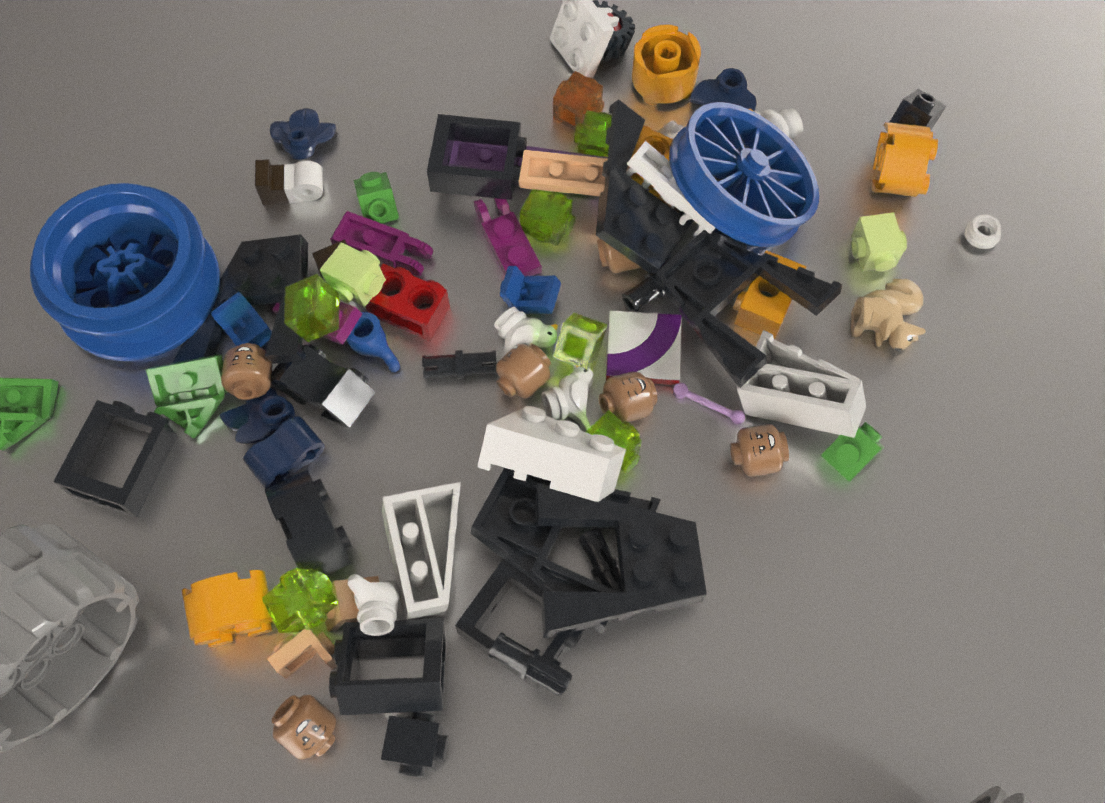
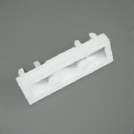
(658, 173)

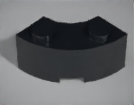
(332, 388)
(307, 524)

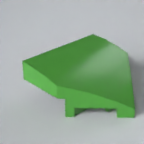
(188, 391)
(24, 407)

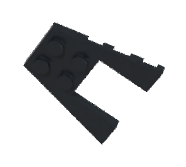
(628, 213)
(713, 273)
(260, 274)
(511, 530)
(655, 555)

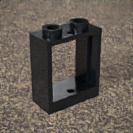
(470, 181)
(144, 472)
(487, 601)
(396, 695)

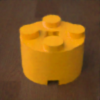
(665, 64)
(903, 159)
(226, 607)

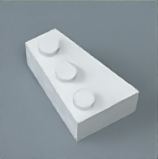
(803, 391)
(553, 451)
(421, 546)

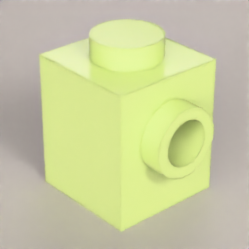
(878, 242)
(353, 274)

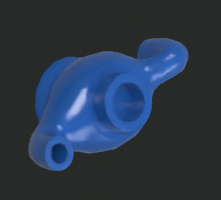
(370, 340)

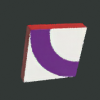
(645, 345)

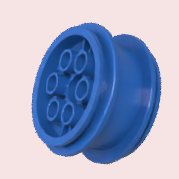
(125, 224)

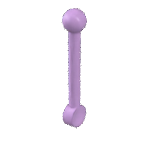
(681, 391)

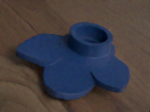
(721, 91)
(301, 133)
(258, 417)

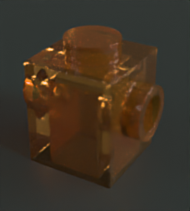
(575, 98)

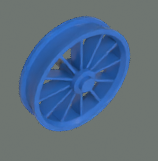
(714, 148)

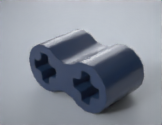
(284, 452)

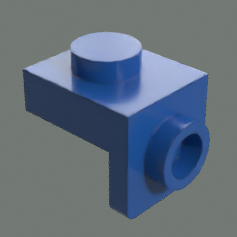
(529, 293)
(241, 321)

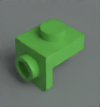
(376, 197)
(852, 454)

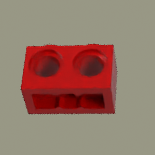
(402, 308)

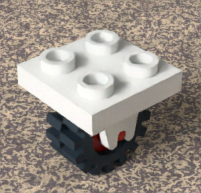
(589, 32)

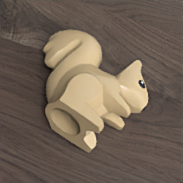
(884, 314)

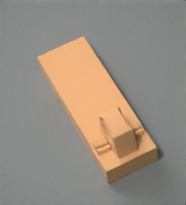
(562, 173)

